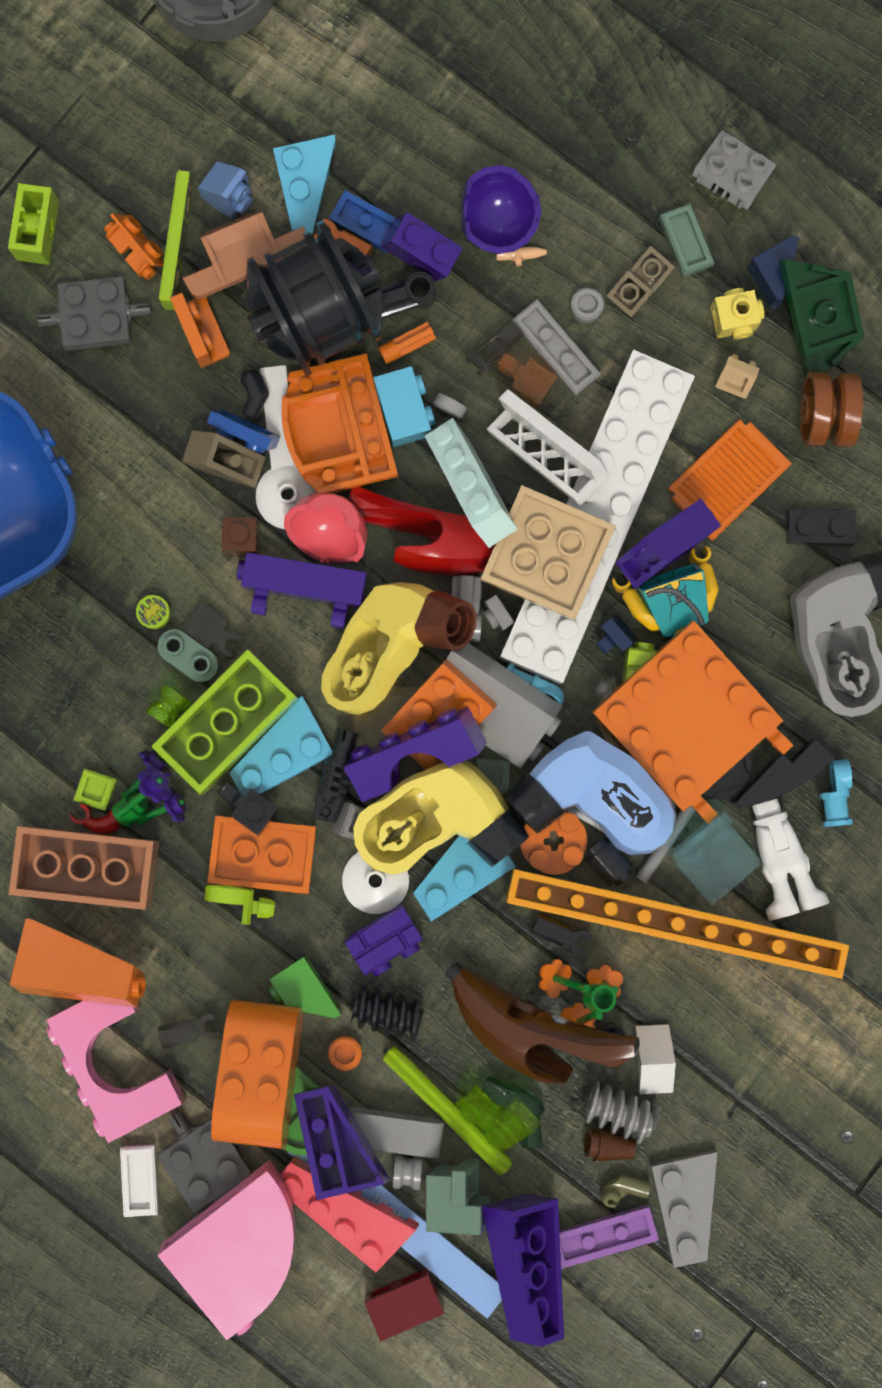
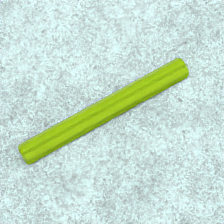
(445, 1109)

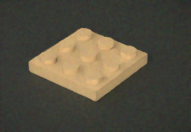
(550, 553)

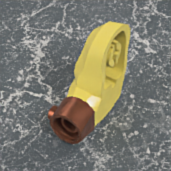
(386, 639)

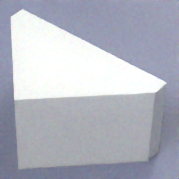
(655, 1059)

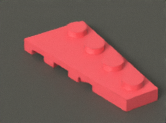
(355, 1222)

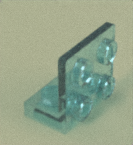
(715, 858)

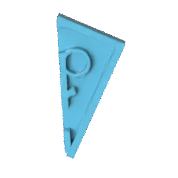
(303, 175)

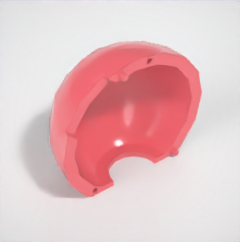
(327, 528)

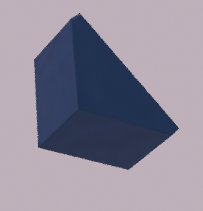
(767, 273)

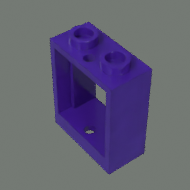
(668, 543)

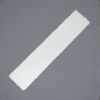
(277, 384)

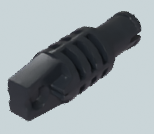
(334, 780)

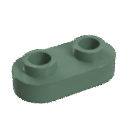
(187, 656)

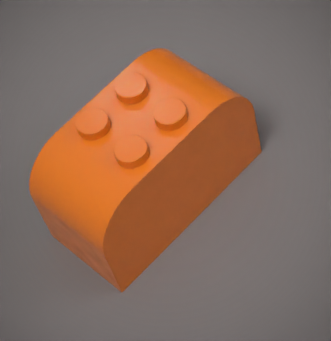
(257, 1074)

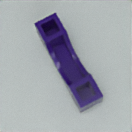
(449, 738)

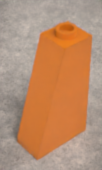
(69, 969)

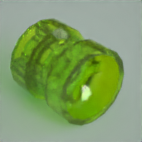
(167, 708)

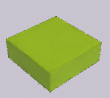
(95, 789)

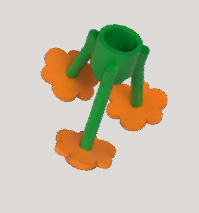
(598, 995)

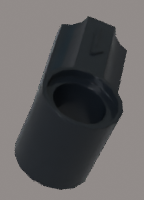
(399, 298)

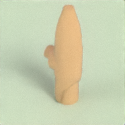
(522, 254)

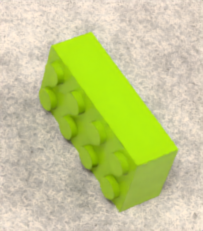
(224, 722)

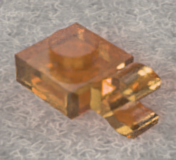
(530, 380)

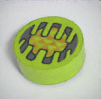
(153, 612)

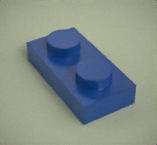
(361, 219)
(233, 426)

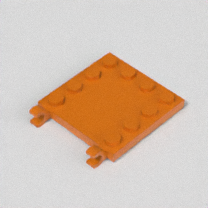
(689, 718)

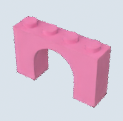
(114, 1108)

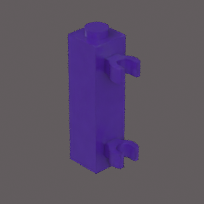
(302, 581)

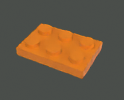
(441, 691)
(273, 861)

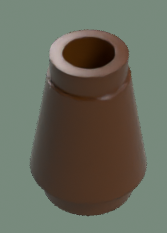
(605, 1146)

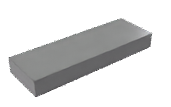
(556, 348)

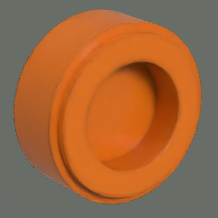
(345, 1052)

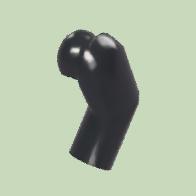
(257, 392)

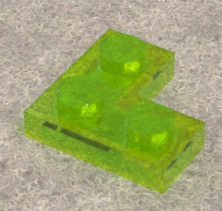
(500, 1126)

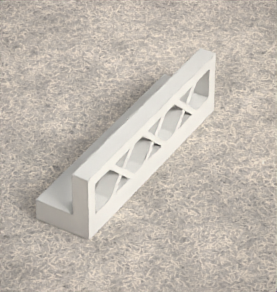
(551, 436)

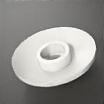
(270, 489)
(368, 898)

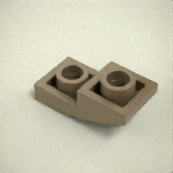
(641, 281)

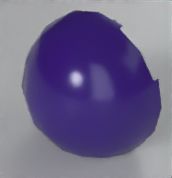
(499, 209)

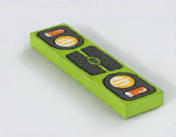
(176, 238)

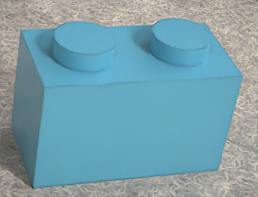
(403, 406)

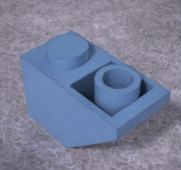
(227, 190)

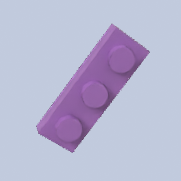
(607, 1236)

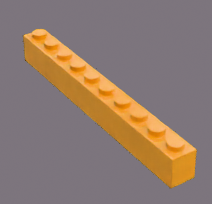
(677, 923)

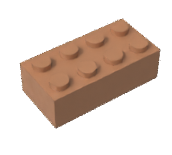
(84, 867)

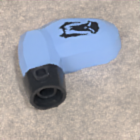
(603, 786)

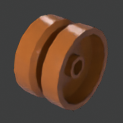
(831, 409)

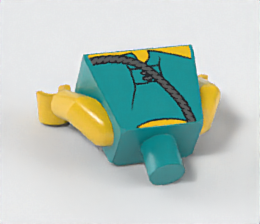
(675, 597)

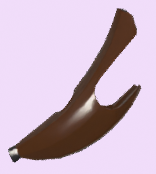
(521, 1031)

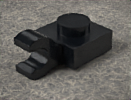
(251, 810)

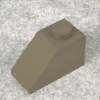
(223, 458)

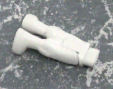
(782, 855)

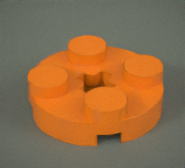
(569, 852)

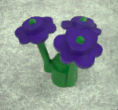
(153, 784)

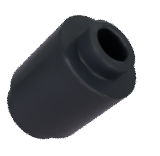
(608, 862)

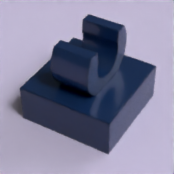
(617, 633)

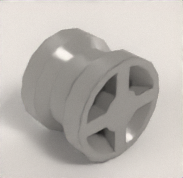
(407, 1171)

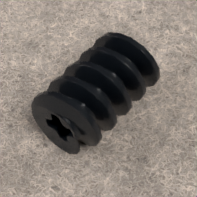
(387, 1013)

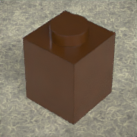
(240, 536)

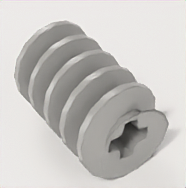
(621, 1112)

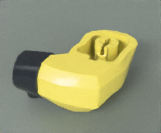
(431, 810)

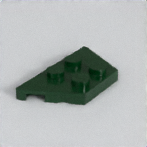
(821, 313)

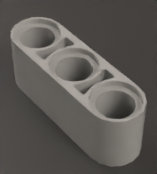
(400, 1132)

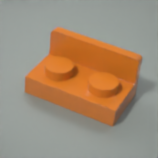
(201, 329)

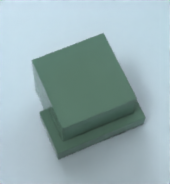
(455, 1199)

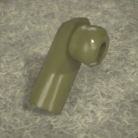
(621, 1186)

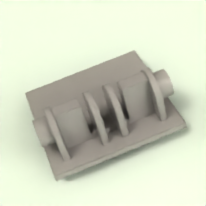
(734, 169)

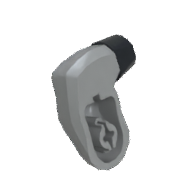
(837, 636)

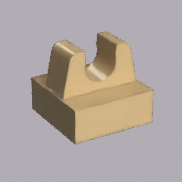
(737, 377)

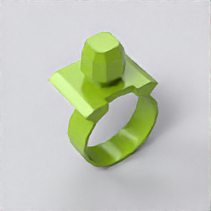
(240, 896)

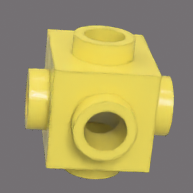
(736, 313)

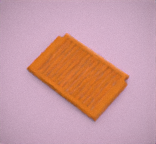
(730, 474)

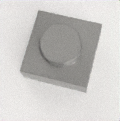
(497, 615)

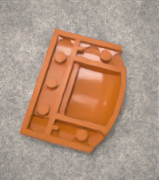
(337, 426)

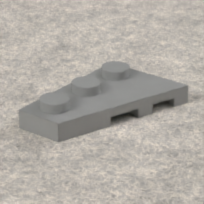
(686, 1204)

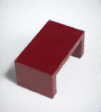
(404, 1304)

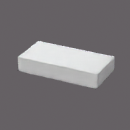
(139, 1180)

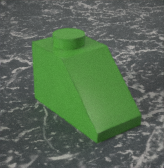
(303, 988)

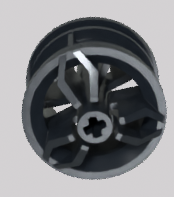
(314, 298)

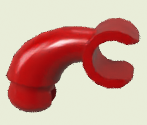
(103, 825)

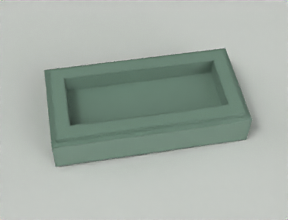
(686, 240)

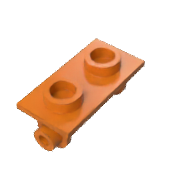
(127, 234)

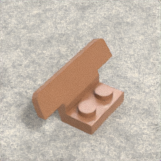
(229, 249)

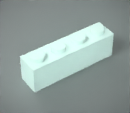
(471, 483)

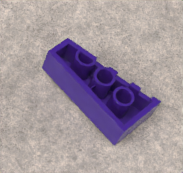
(528, 1266)

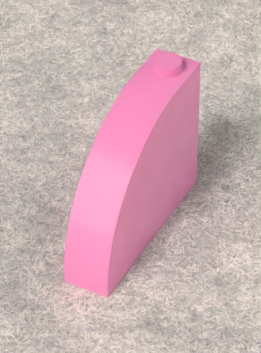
(236, 1251)

